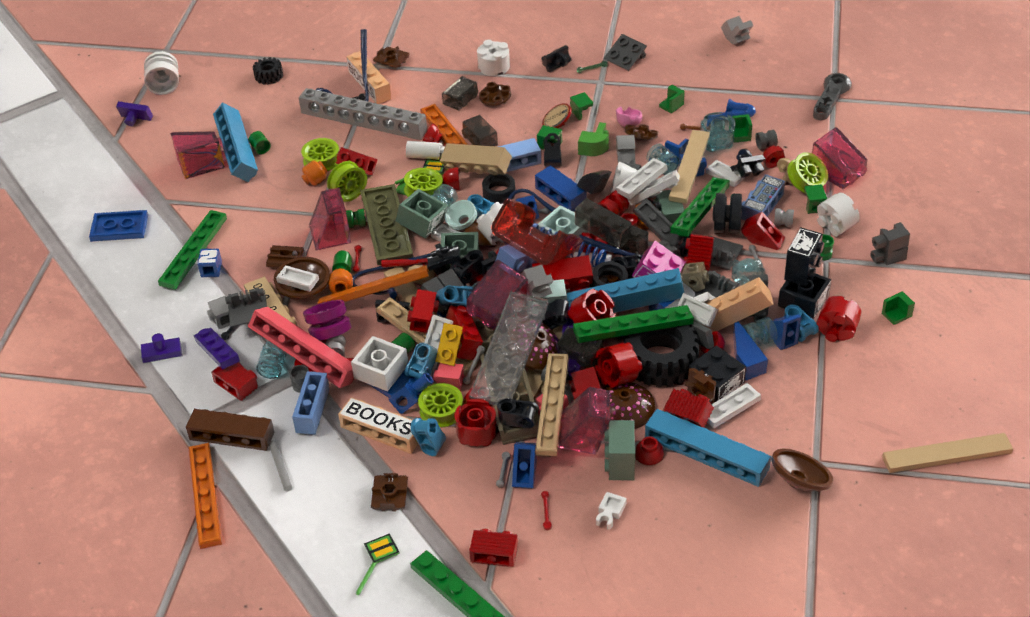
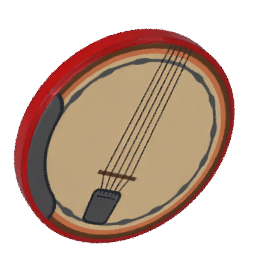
(557, 116)

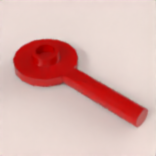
(403, 262)

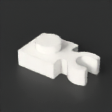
(610, 508)

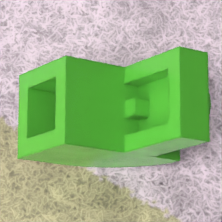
(594, 143)

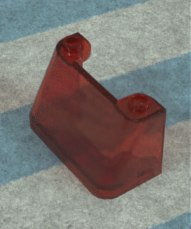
(516, 228)

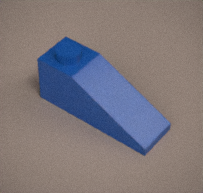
(748, 353)

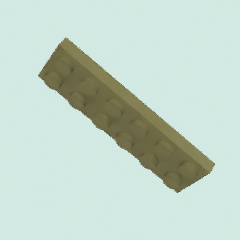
(387, 236)

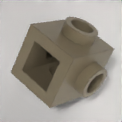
(695, 276)

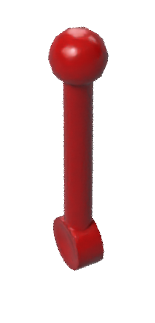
(357, 248)
(547, 525)

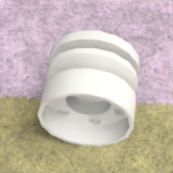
(161, 73)

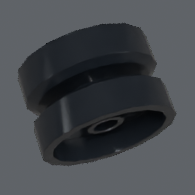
(727, 213)

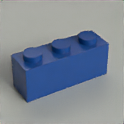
(559, 188)

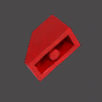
(762, 232)

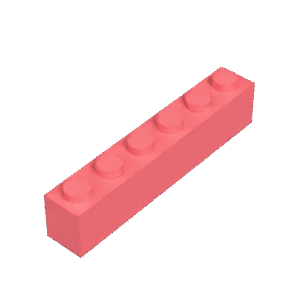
(302, 346)

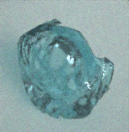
(746, 267)

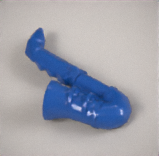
(734, 108)

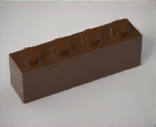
(230, 429)

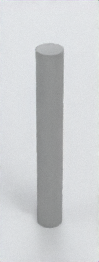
(280, 465)

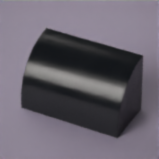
(594, 181)

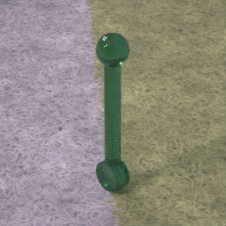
(603, 64)

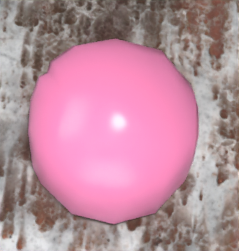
(628, 117)

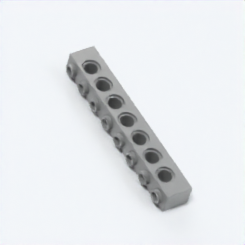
(363, 114)

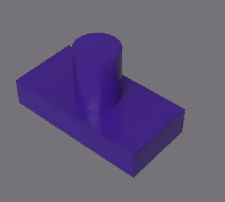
(133, 112)
(160, 349)

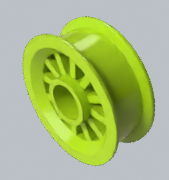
(321, 150)
(807, 171)
(348, 179)
(423, 179)
(440, 403)

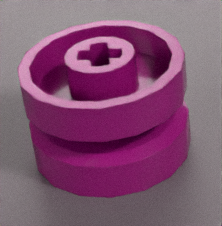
(327, 319)

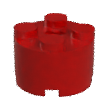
(591, 306)
(839, 318)
(617, 364)
(475, 423)

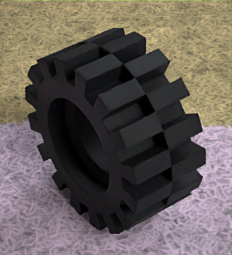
(268, 70)

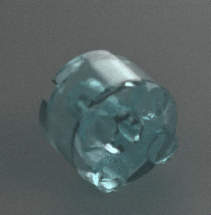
(721, 131)

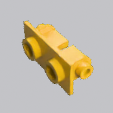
(449, 344)

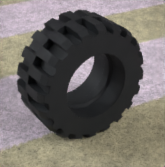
(668, 367)

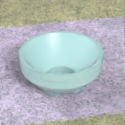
(458, 211)

